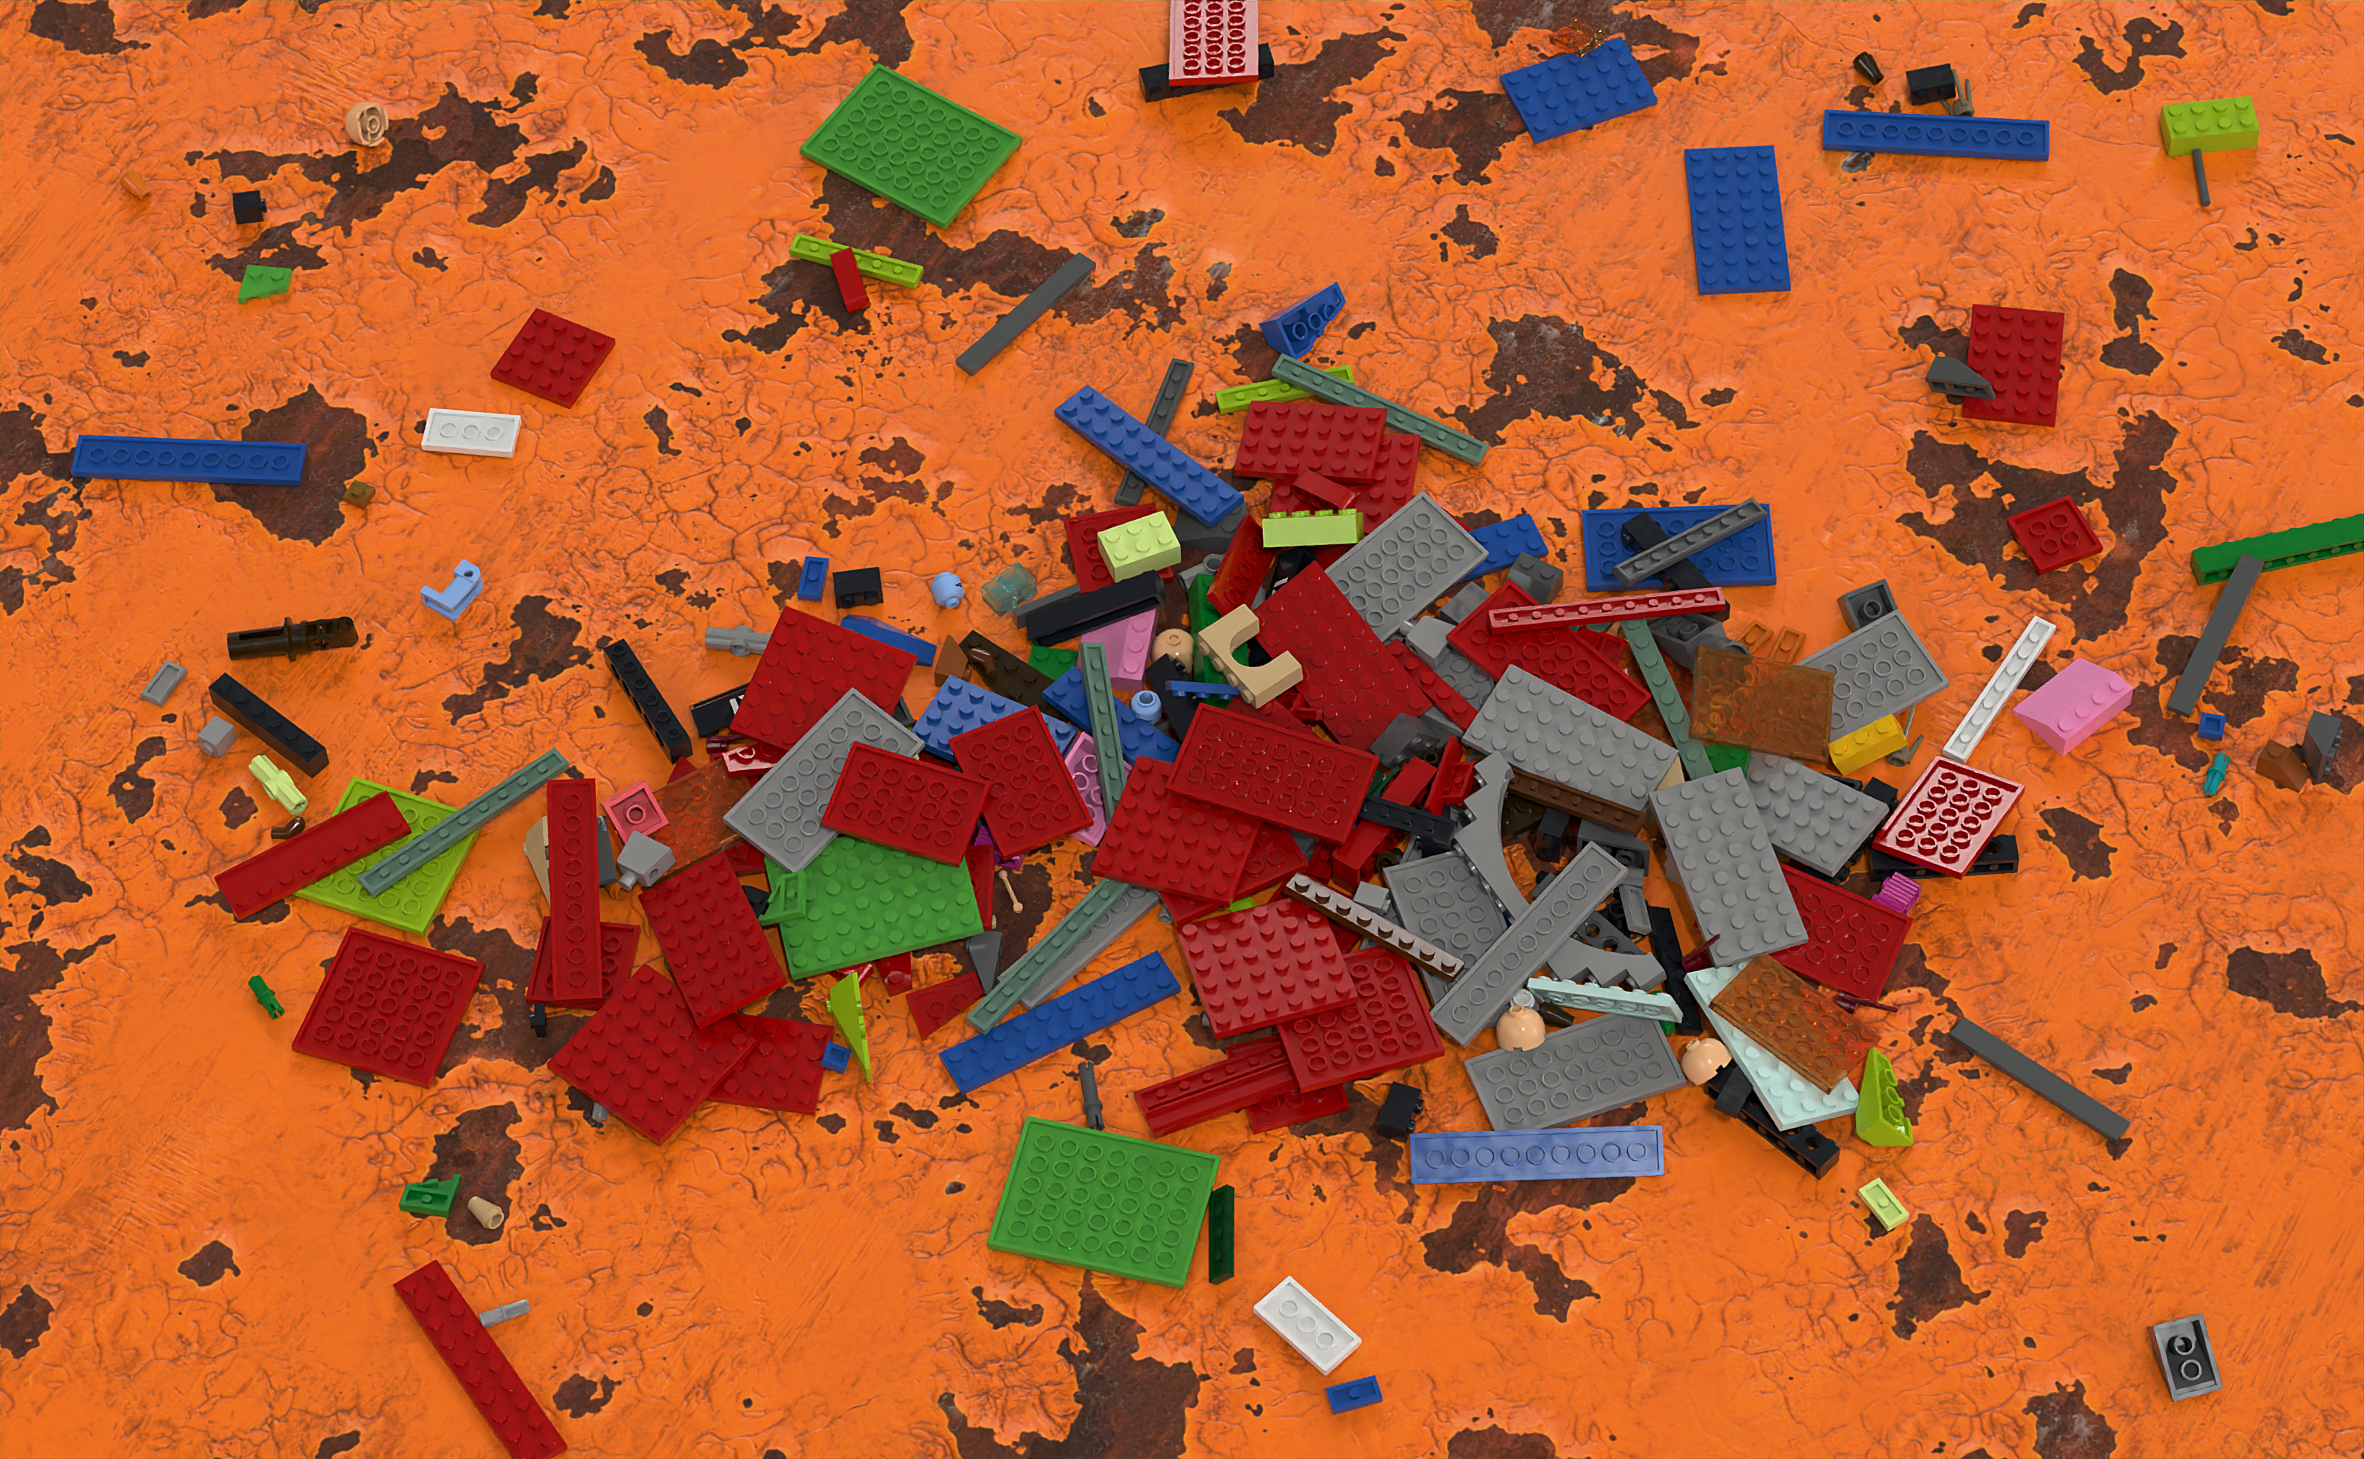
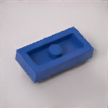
(813, 578)
(1354, 1395)

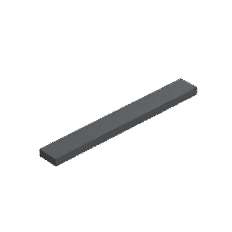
(1025, 314)
(1159, 421)
(1689, 542)
(2215, 635)
(2039, 1080)

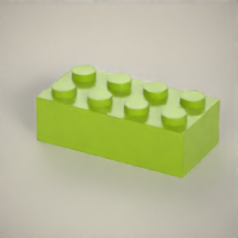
(2209, 126)
(1316, 529)

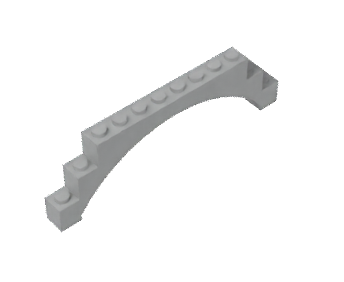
(1483, 848)

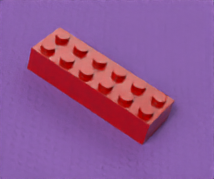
(1358, 858)

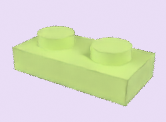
(1883, 1204)

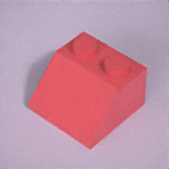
(634, 810)

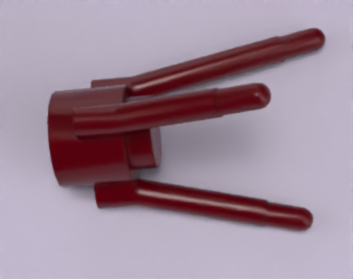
(720, 743)
(1696, 959)
(1850, 1003)

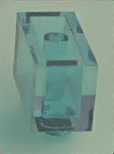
(1009, 589)

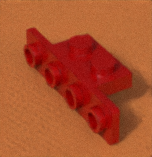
(1452, 779)

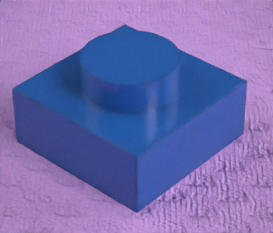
(2211, 726)
(835, 1057)

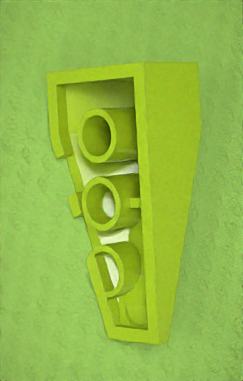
(849, 1020)
(1879, 1106)

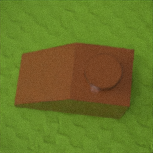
(952, 662)
(2282, 766)

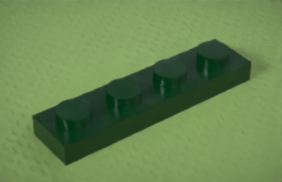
(1221, 1234)

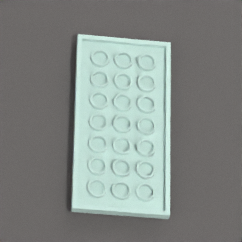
(1783, 1091)

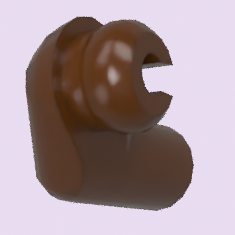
(984, 657)
(292, 829)

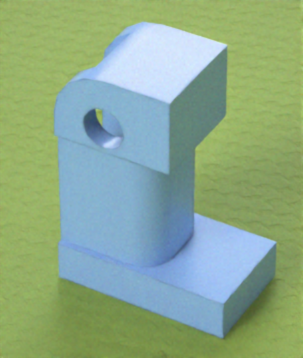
(457, 594)

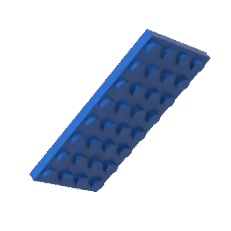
(1737, 220)
(1734, 561)

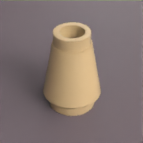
(487, 1213)

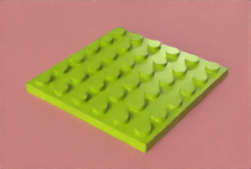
(416, 897)

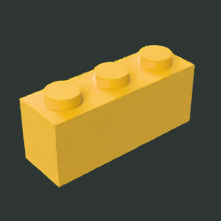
(1867, 744)

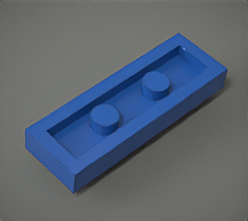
(1202, 690)

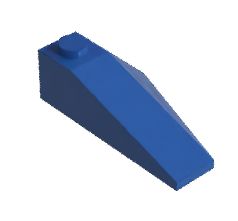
(1300, 324)
(892, 636)

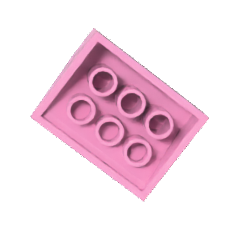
(1126, 649)
(2074, 704)
(1083, 767)

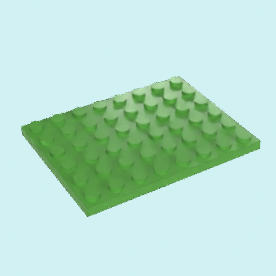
(911, 146)
(874, 905)
(1104, 1202)

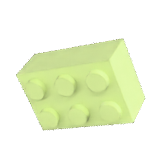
(1139, 546)

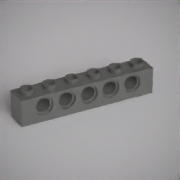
(1607, 935)

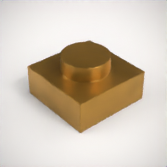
(359, 494)

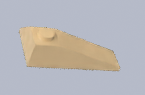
(537, 851)

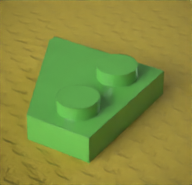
(264, 282)
(787, 900)

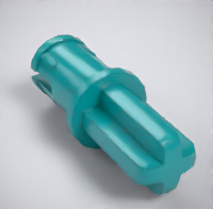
(2216, 774)

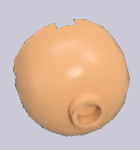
(366, 123)
(1176, 644)
(1520, 1028)
(1704, 1059)

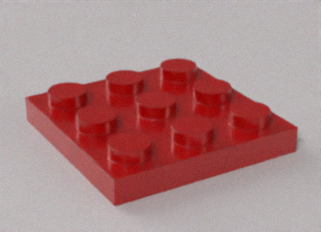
(2054, 535)

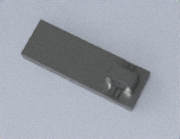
(1063, 595)

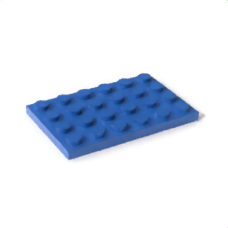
(1577, 91)
(964, 706)

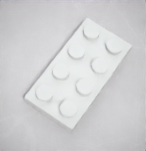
(471, 432)
(1307, 1325)

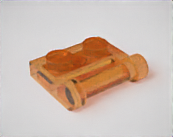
(1576, 43)

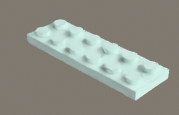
(1606, 1000)

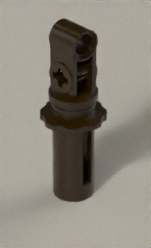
(292, 638)

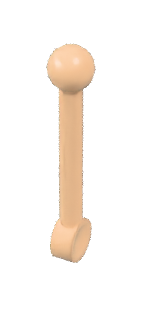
(1017, 907)

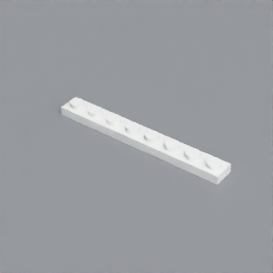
(1999, 690)

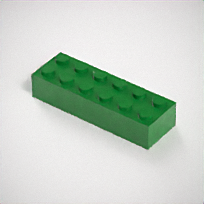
(1201, 616)

